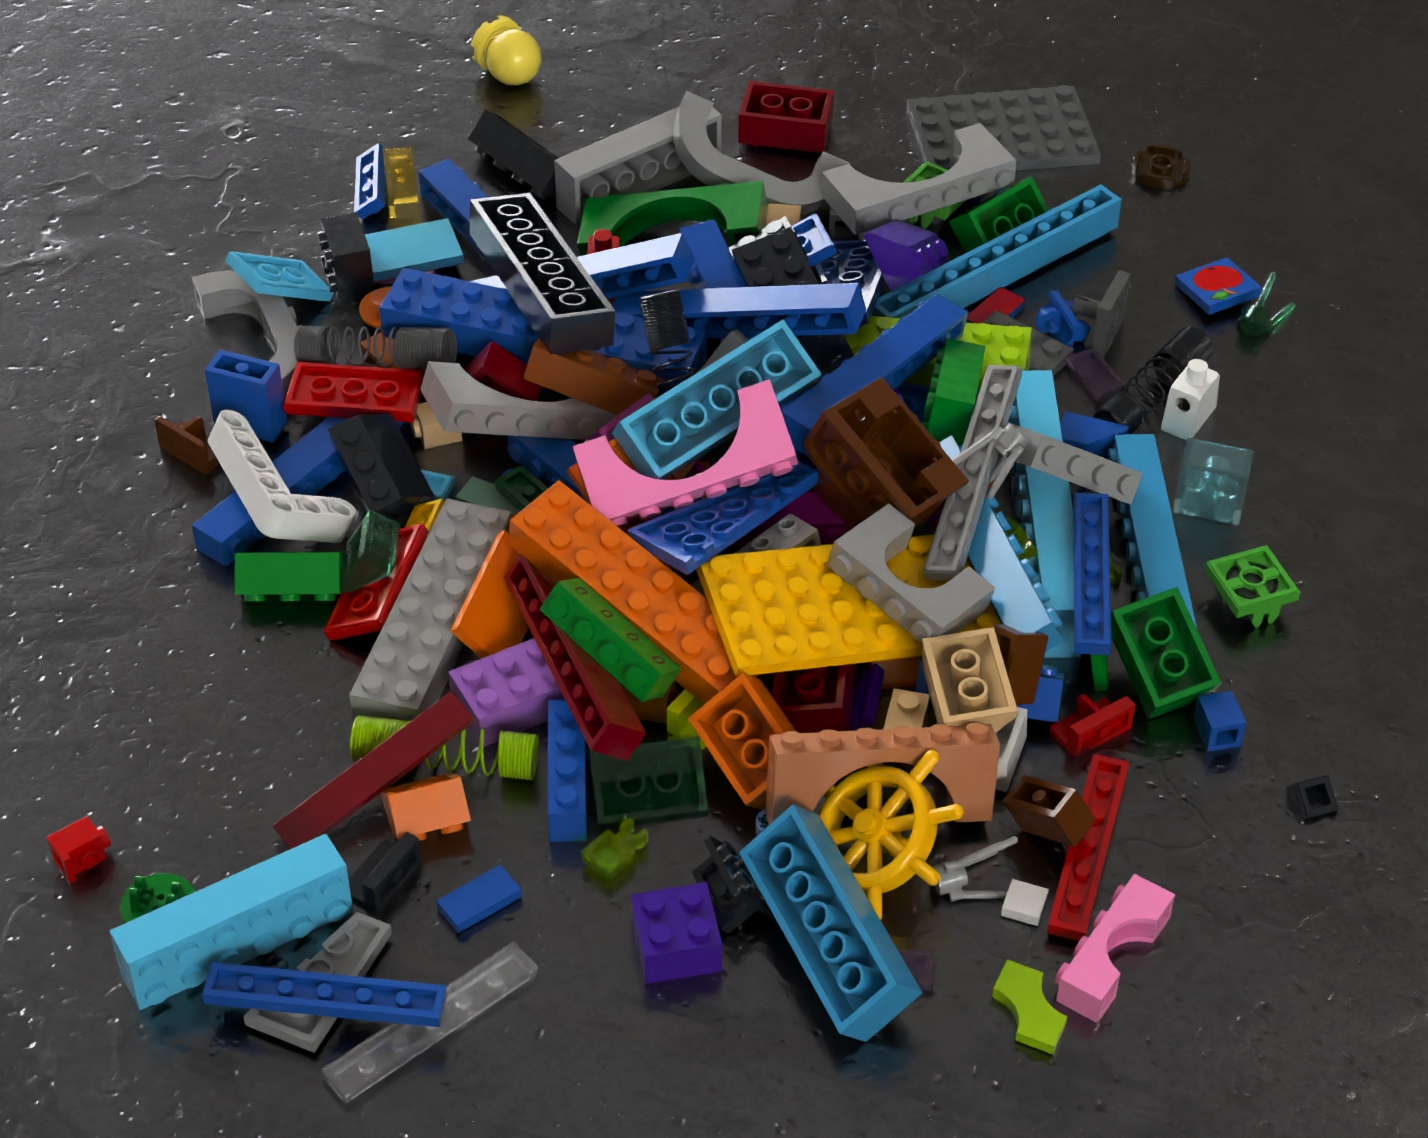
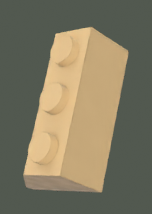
(968, 679)

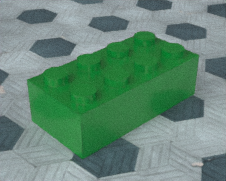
(953, 390)

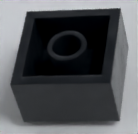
(346, 257)

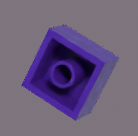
(676, 932)

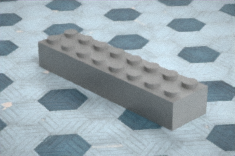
(416, 644)

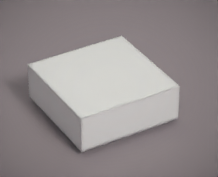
(1025, 902)

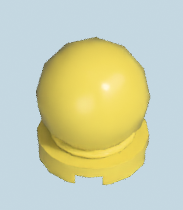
(506, 51)

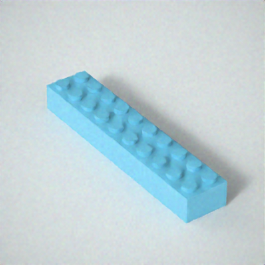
(1046, 505)

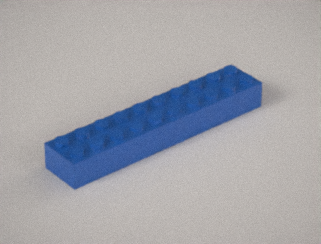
(489, 314)

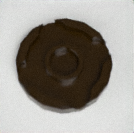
(1160, 167)

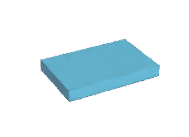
(414, 247)
(279, 276)

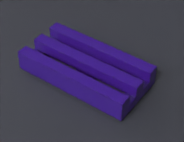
(866, 697)

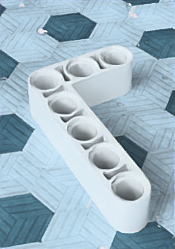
(264, 492)

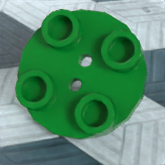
(147, 891)

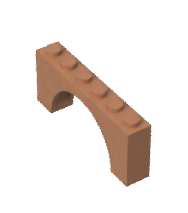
(810, 763)

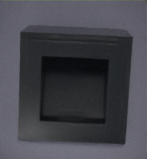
(1313, 796)

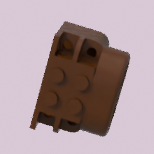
(879, 454)

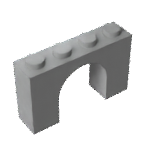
(1079, 466)
(924, 612)

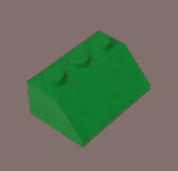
(999, 214)
(288, 575)

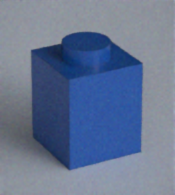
(1219, 721)

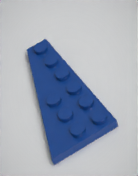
(710, 525)

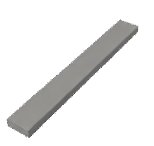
(964, 506)

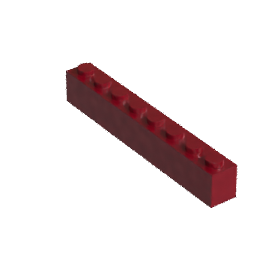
(588, 688)

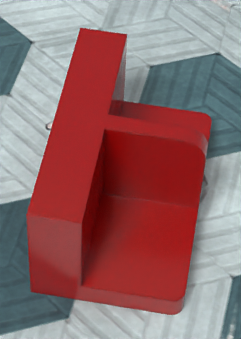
(1093, 723)

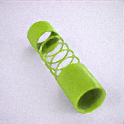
(515, 752)

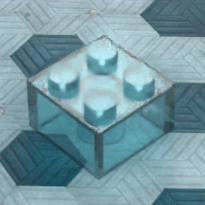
(1213, 481)

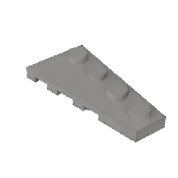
(345, 952)

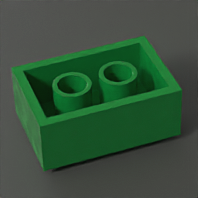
(1163, 652)

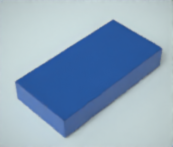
(479, 898)

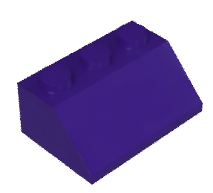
(905, 251)

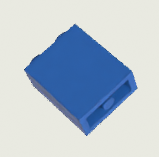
(249, 388)

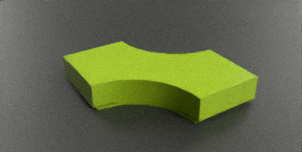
(1036, 1019)

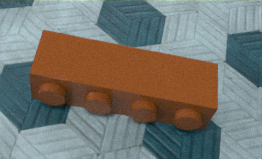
(591, 378)

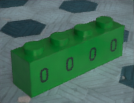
(610, 639)

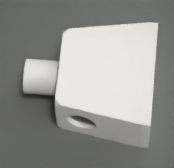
(1198, 388)

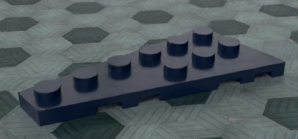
(853, 265)

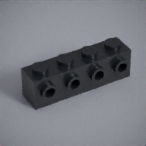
(515, 152)

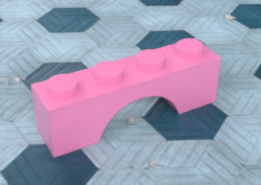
(1135, 914)

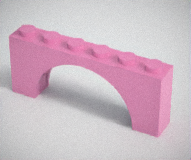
(757, 450)

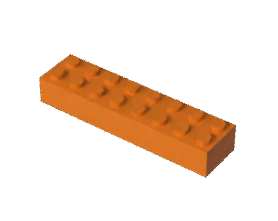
(576, 541)

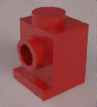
(78, 847)

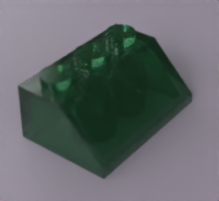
(656, 781)

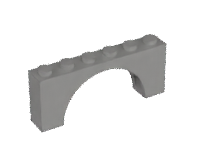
(871, 203)
(471, 407)

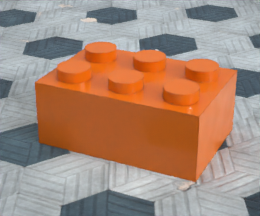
(737, 734)

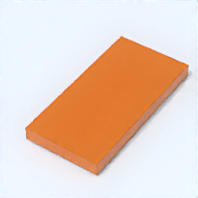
(490, 614)

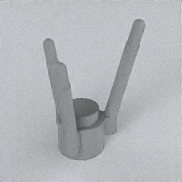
(1009, 443)
(954, 874)

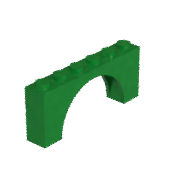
(736, 207)

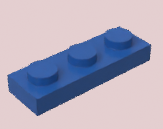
(370, 182)

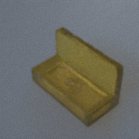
(399, 177)

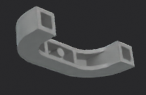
(719, 169)
(228, 293)

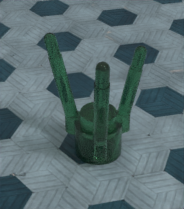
(1255, 318)

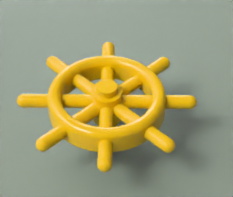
(879, 831)

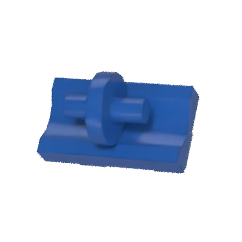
(1061, 321)

